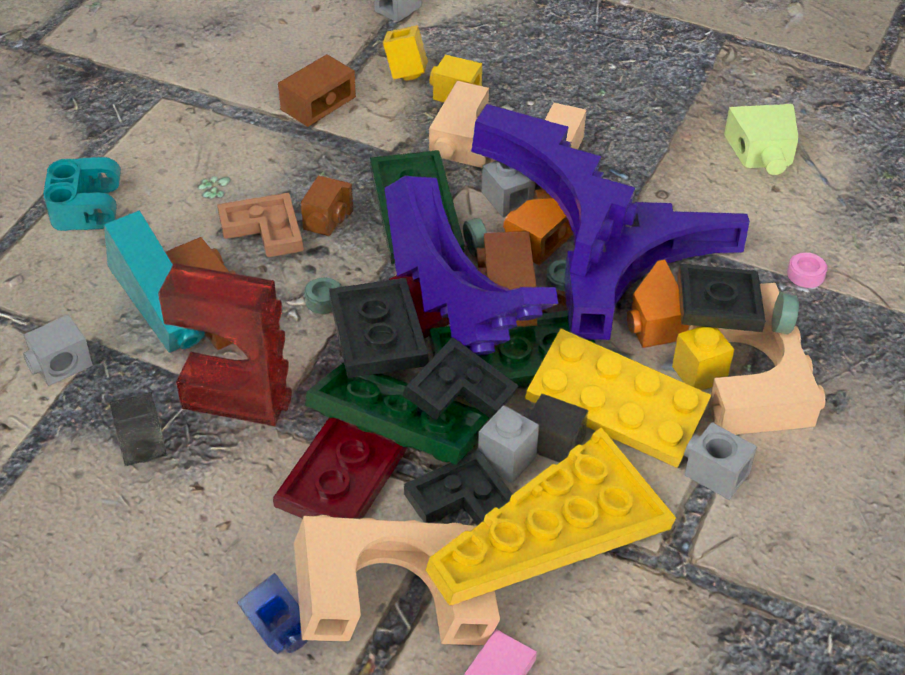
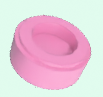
(807, 270)

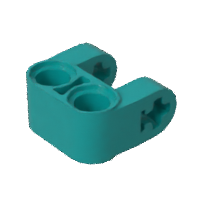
(78, 189)

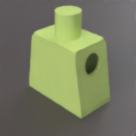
(763, 136)

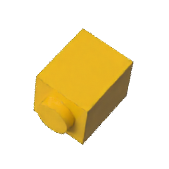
(405, 53)
(450, 71)
(702, 356)

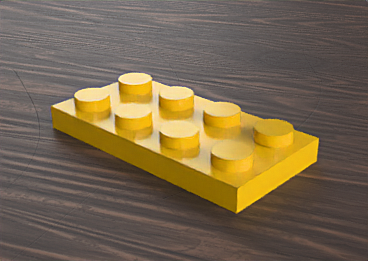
(621, 396)

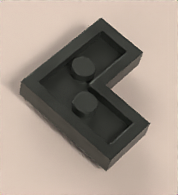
(462, 373)
(453, 486)

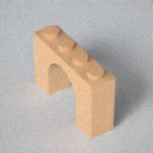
(455, 123)
(773, 399)
(336, 548)

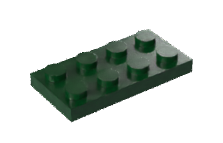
(391, 168)
(524, 351)
(379, 407)

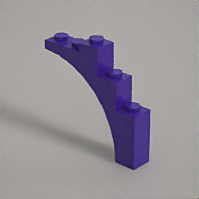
(570, 176)
(654, 236)
(448, 280)

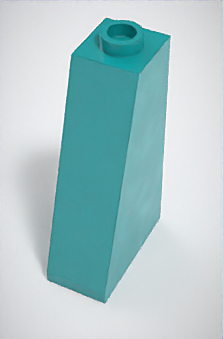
(141, 269)

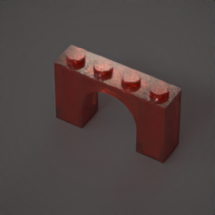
(249, 316)

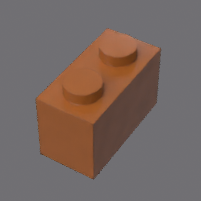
(317, 90)

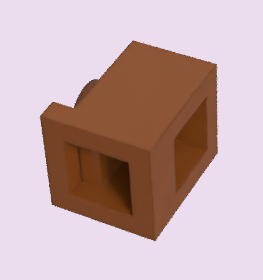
(326, 205)

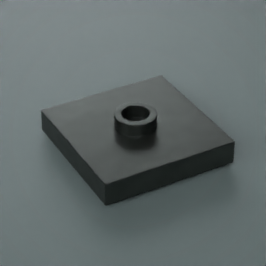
(720, 298)

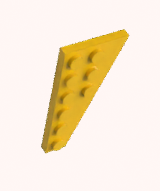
(556, 519)

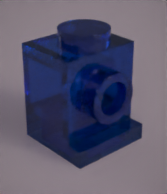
(264, 608)

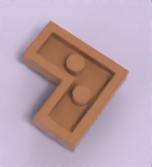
(267, 215)

